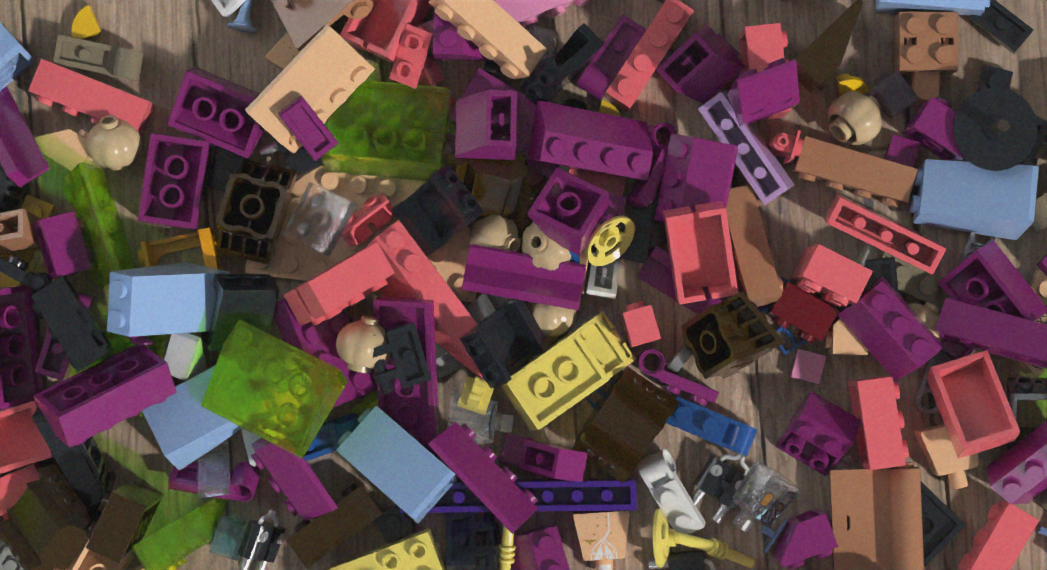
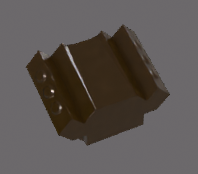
(501, 186)
(254, 210)
(729, 336)
(625, 424)
(46, 523)

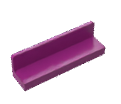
(18, 148)
(658, 274)
(516, 277)
(994, 332)

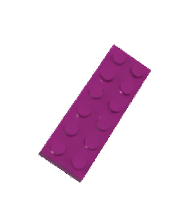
(417, 405)

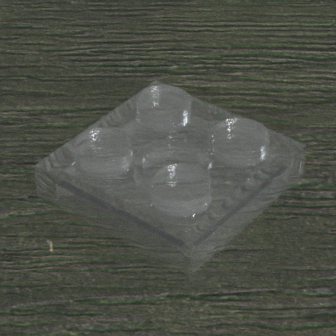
(319, 219)

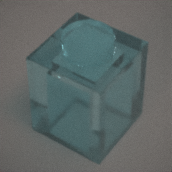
(229, 536)

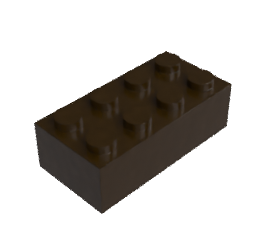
(123, 520)

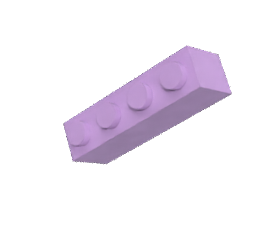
(753, 154)

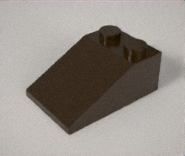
(824, 55)

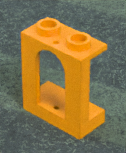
(204, 238)

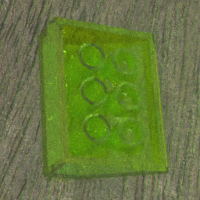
(390, 131)
(103, 230)
(272, 388)

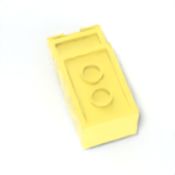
(567, 371)
(408, 553)

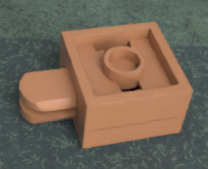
(928, 49)

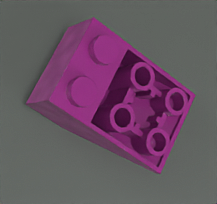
(765, 92)

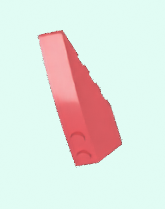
(419, 279)

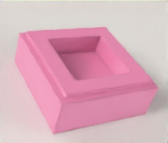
(808, 366)

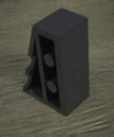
(72, 324)

